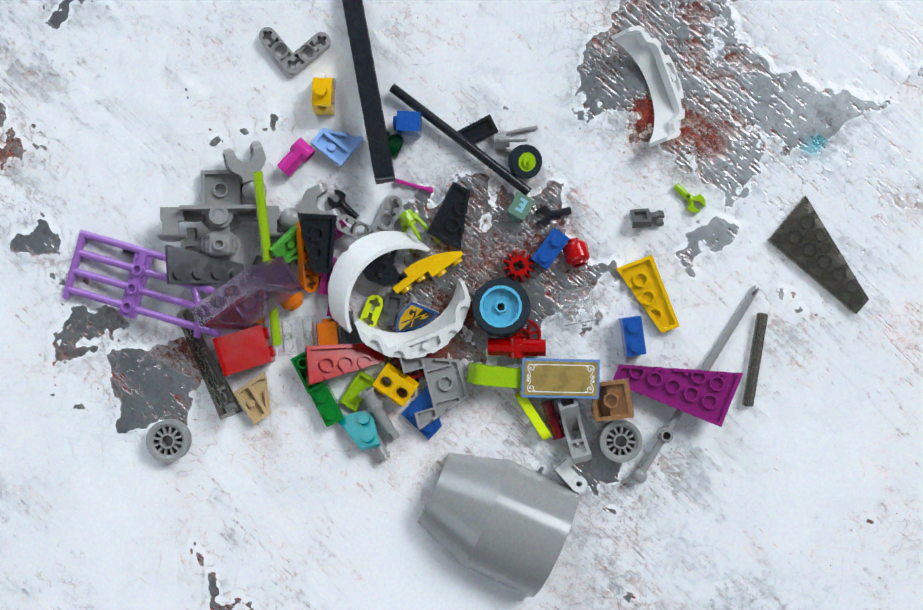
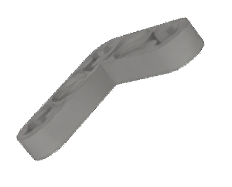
(290, 56)
(376, 226)

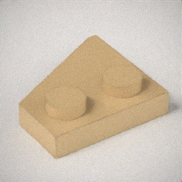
(255, 398)

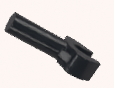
(342, 204)
(552, 214)

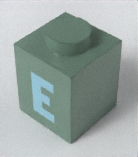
(520, 207)

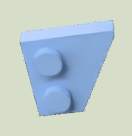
(336, 145)

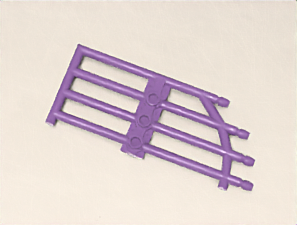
(135, 285)

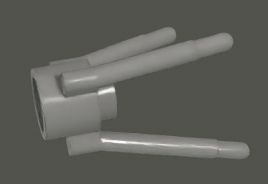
(502, 141)

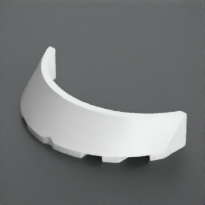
(661, 80)
(354, 261)
(422, 340)

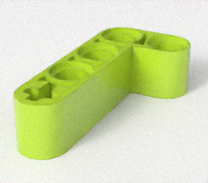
(494, 375)

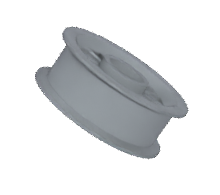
(634, 450)
(164, 456)

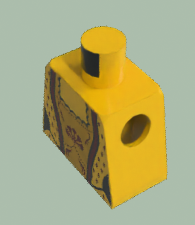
(323, 95)

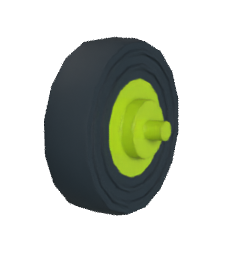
(525, 161)

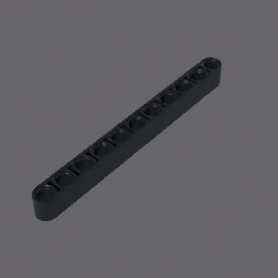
(369, 91)

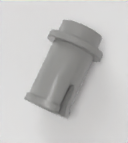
(381, 452)

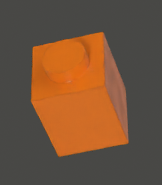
(328, 332)

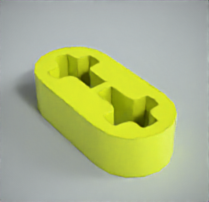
(367, 310)

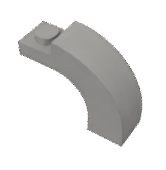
(573, 429)

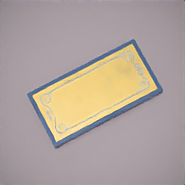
(560, 378)

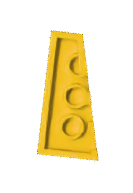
(649, 289)

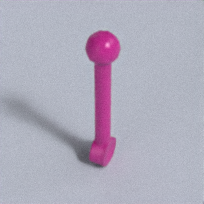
(429, 189)

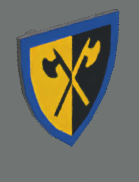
(414, 316)

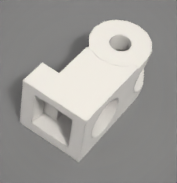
(571, 477)

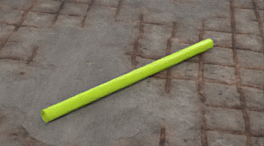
(265, 245)

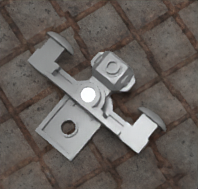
(218, 214)

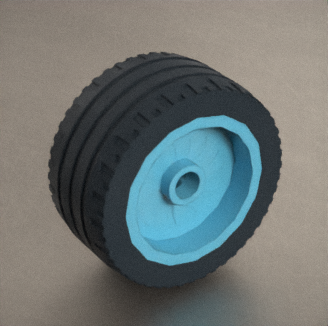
(503, 322)

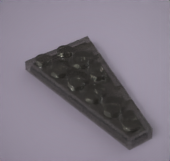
(812, 249)
(211, 372)

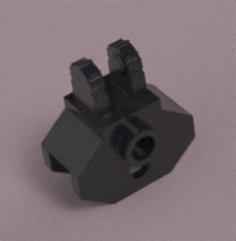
(386, 267)

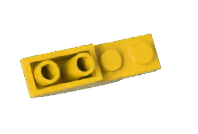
(434, 264)

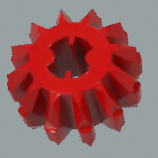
(521, 271)

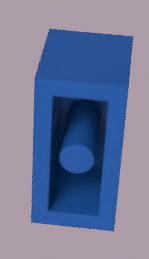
(408, 123)
(550, 248)
(632, 336)

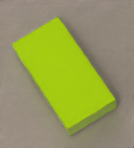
(360, 382)

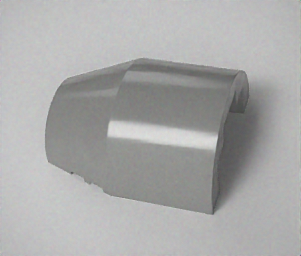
(500, 519)

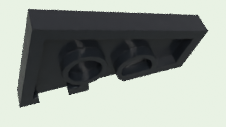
(450, 216)
(319, 239)

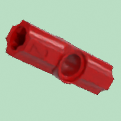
(516, 347)

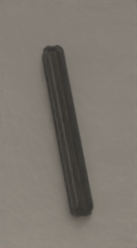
(754, 359)

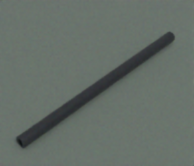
(460, 139)

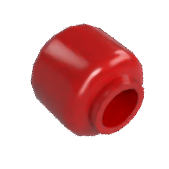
(576, 252)

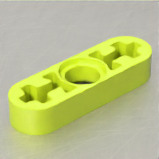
(533, 416)

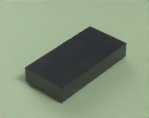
(479, 130)

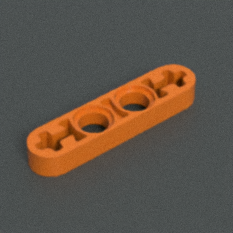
(302, 259)

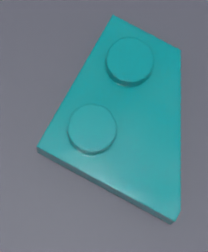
(362, 429)

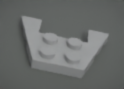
(444, 383)

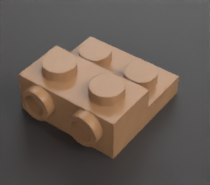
(613, 401)

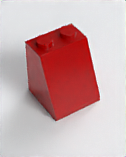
(244, 349)

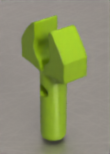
(689, 198)

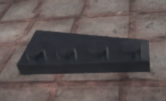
(196, 268)

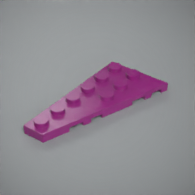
(688, 390)

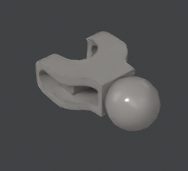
(245, 170)
(308, 205)

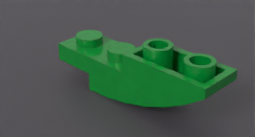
(319, 392)

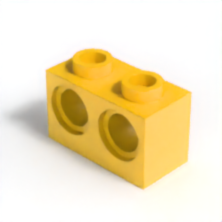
(398, 380)

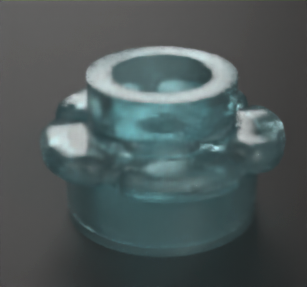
(819, 141)

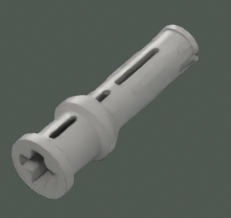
(375, 406)

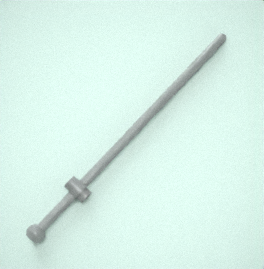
(640, 474)

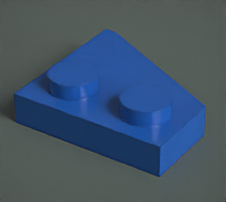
(421, 403)

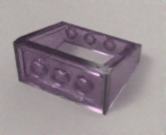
(248, 296)

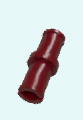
(552, 419)

